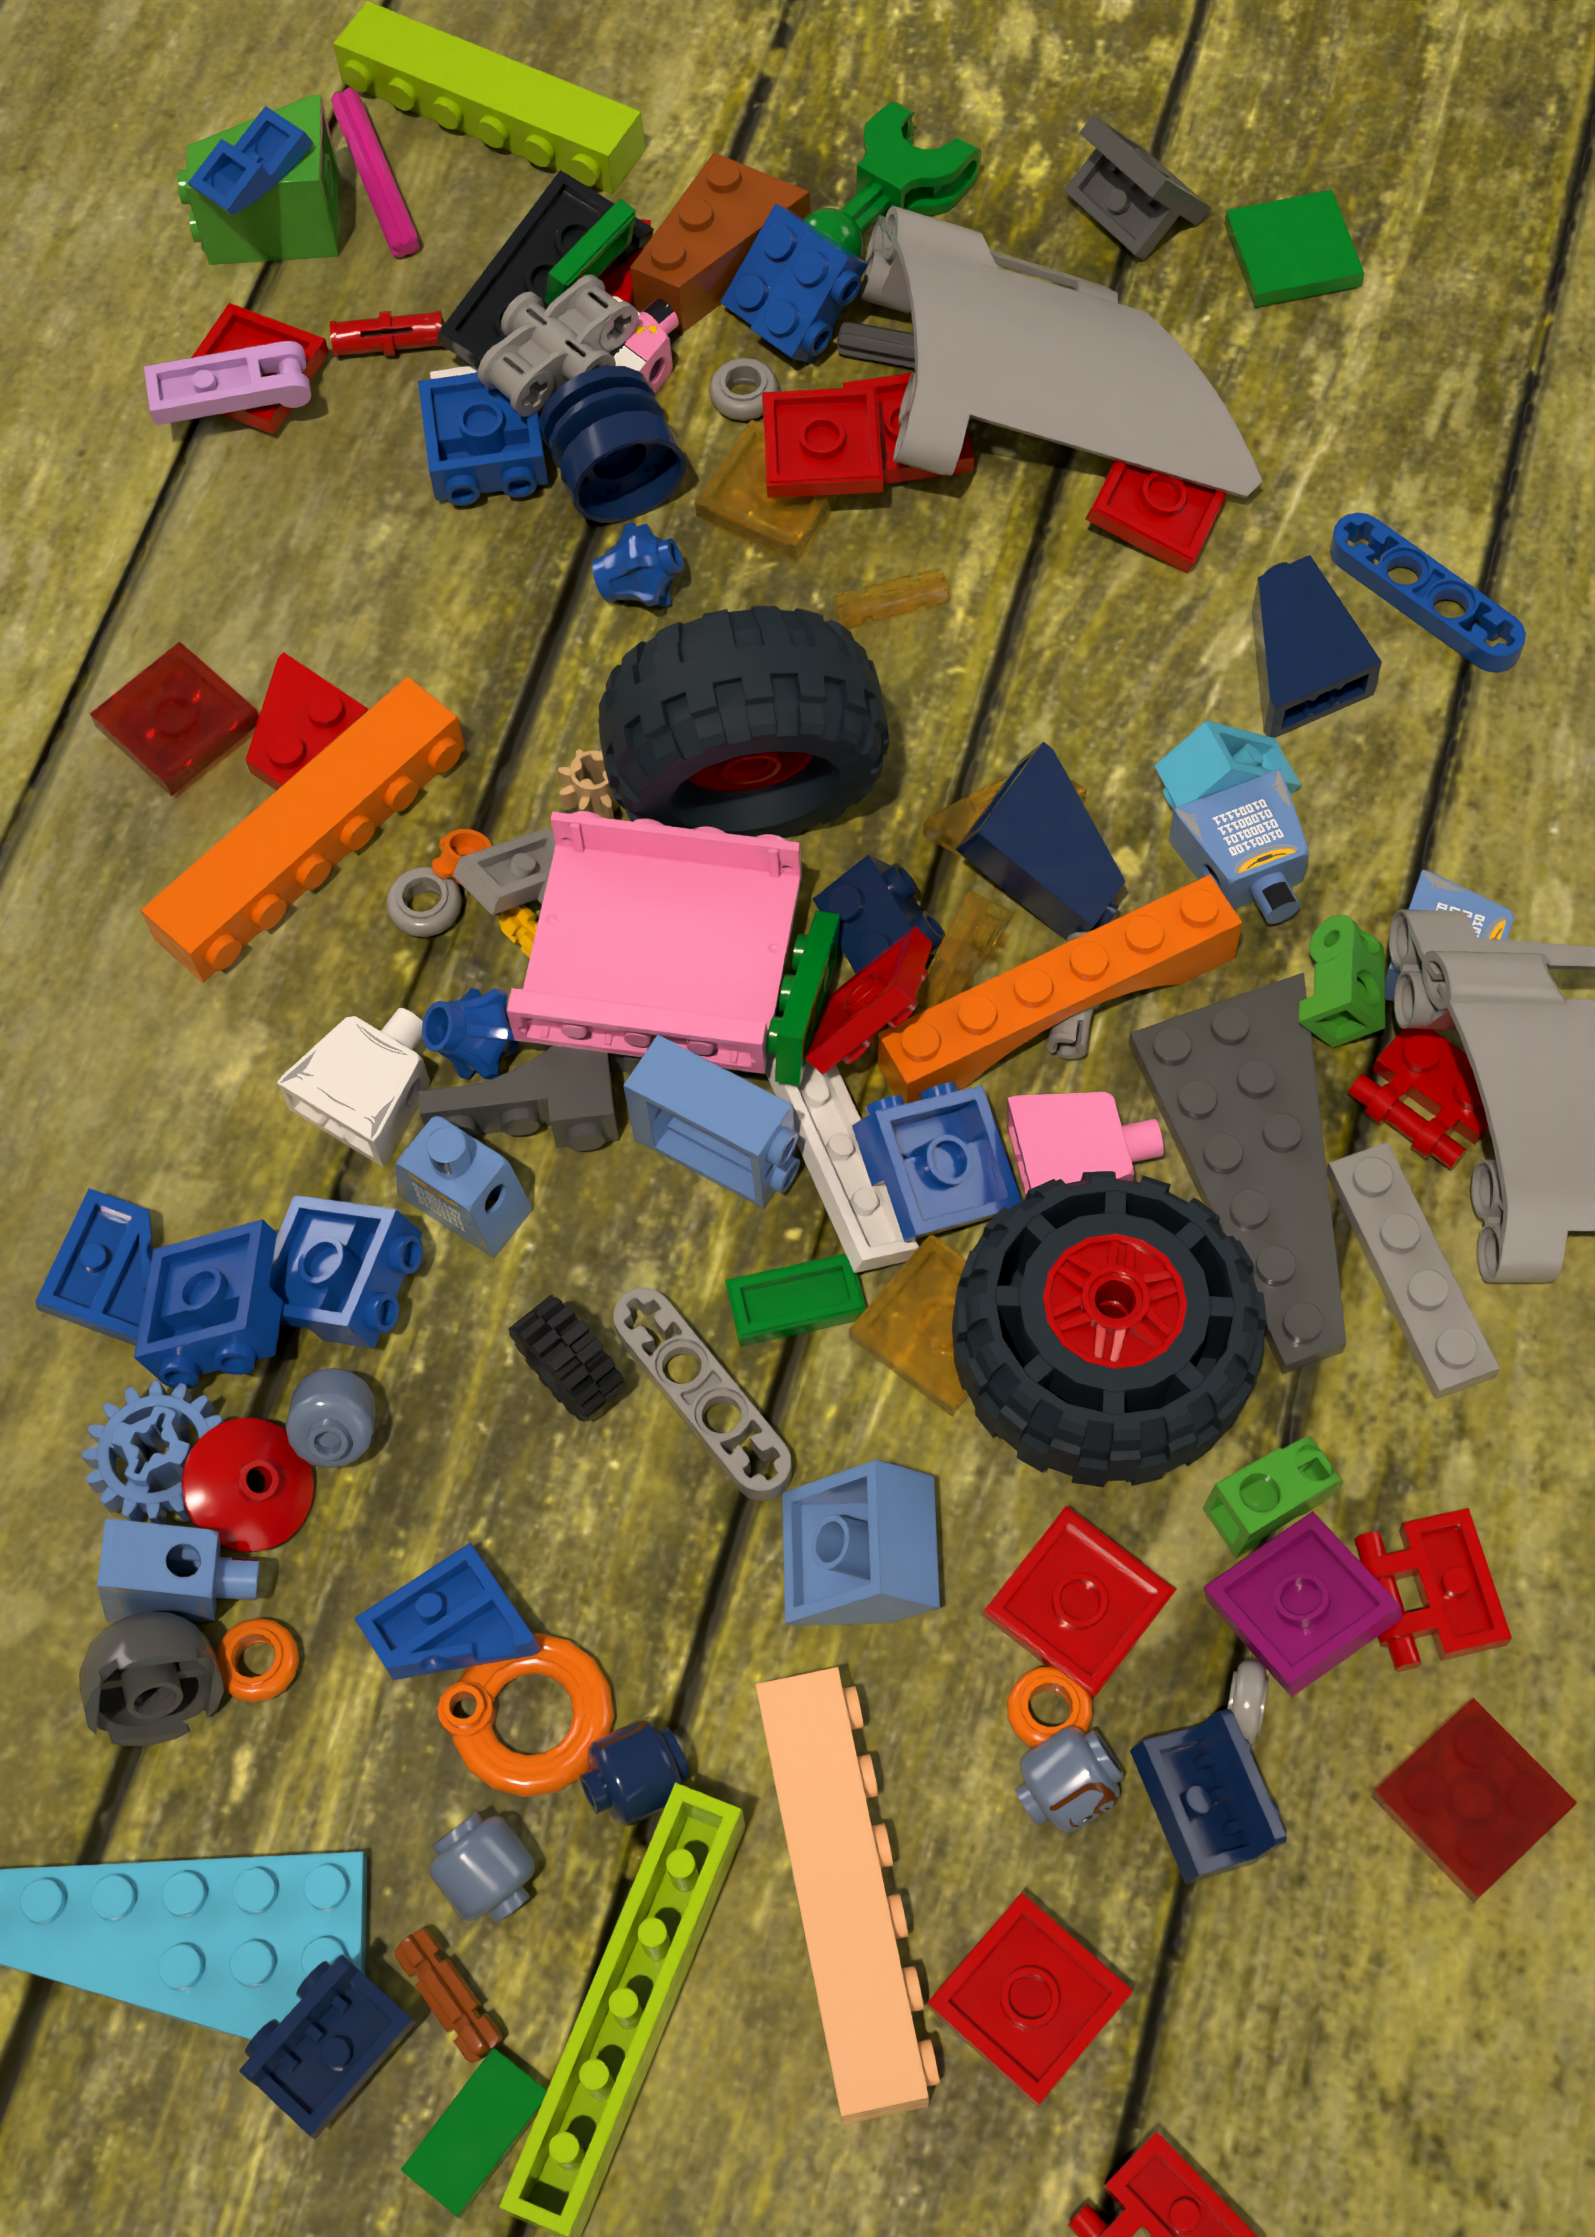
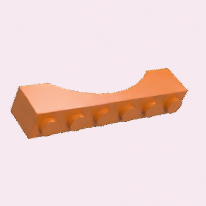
(1142, 950)

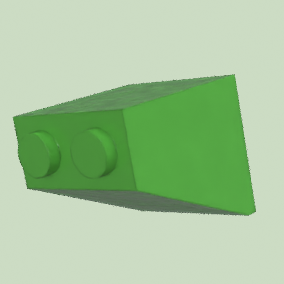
(288, 221)

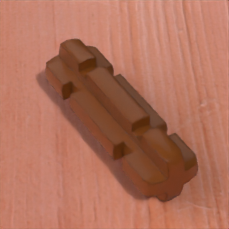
(448, 1995)

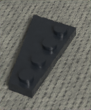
(522, 264)

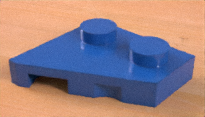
(447, 1621)

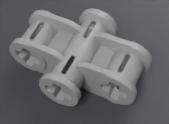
(555, 342)

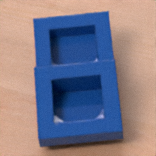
(258, 161)

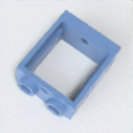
(712, 1122)

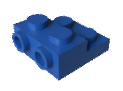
(794, 285)
(478, 441)
(937, 1159)
(343, 1268)
(210, 1305)

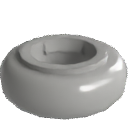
(736, 373)
(427, 922)
(1249, 1697)

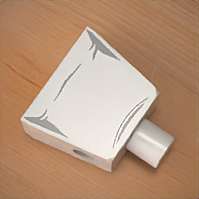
(361, 1083)

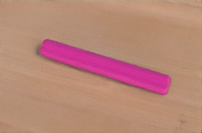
(375, 173)

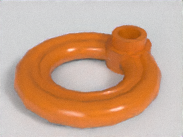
(539, 1772)

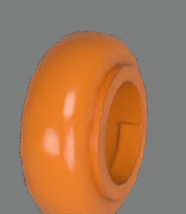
(276, 1678)
(1043, 1680)

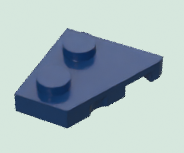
(102, 1268)

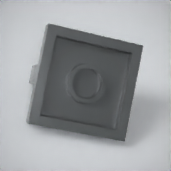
(1131, 190)

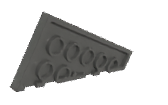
(1249, 1130)

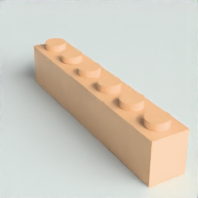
(843, 1897)

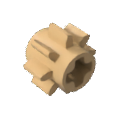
(587, 785)

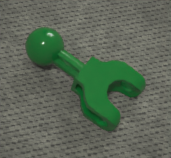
(899, 176)

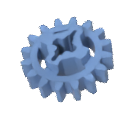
(133, 1434)

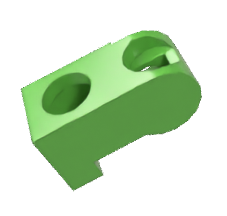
(1346, 983)
(1270, 1494)

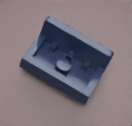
(876, 910)
(1209, 1797)
(325, 2044)

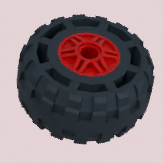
(744, 723)
(1107, 1328)

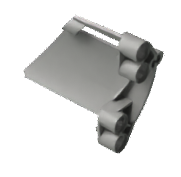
(1041, 361)
(1532, 1073)

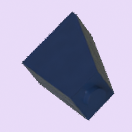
(1307, 648)
(1045, 847)

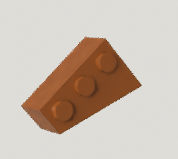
(708, 237)

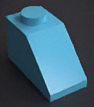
(1218, 759)

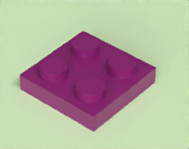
(1302, 1603)

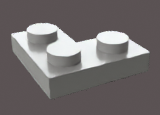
(509, 871)

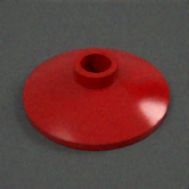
(218, 1491)

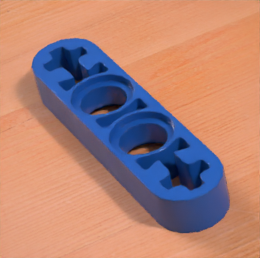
(1433, 585)

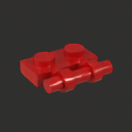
(1437, 1078)
(1452, 1584)
(1162, 2199)

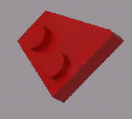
(297, 721)

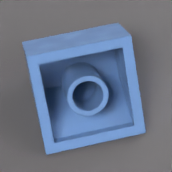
(860, 1547)

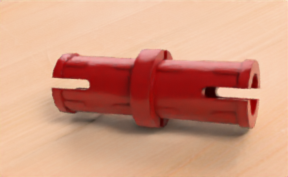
(349, 338)

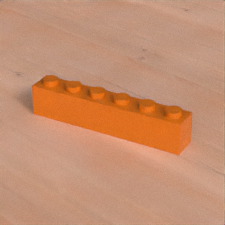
(304, 830)

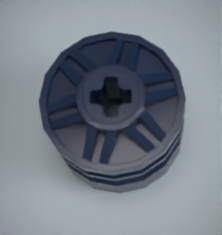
(612, 444)

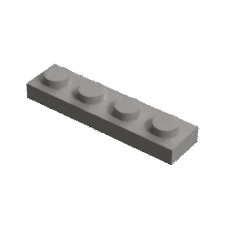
(1412, 1271)

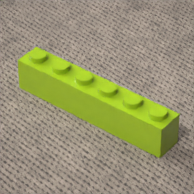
(490, 97)
(624, 2014)

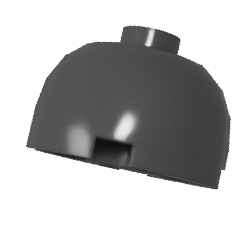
(149, 1678)

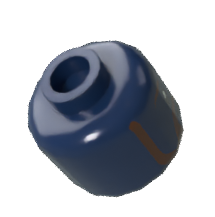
(633, 1771)

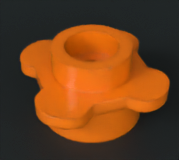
(455, 845)

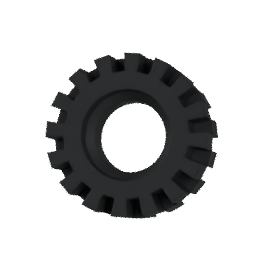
(567, 1358)

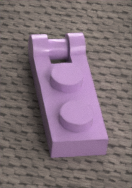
(227, 382)

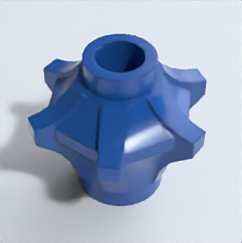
(638, 567)
(471, 1032)

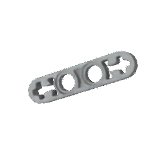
(707, 1389)

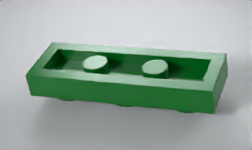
(803, 997)

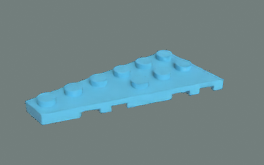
(188, 1936)

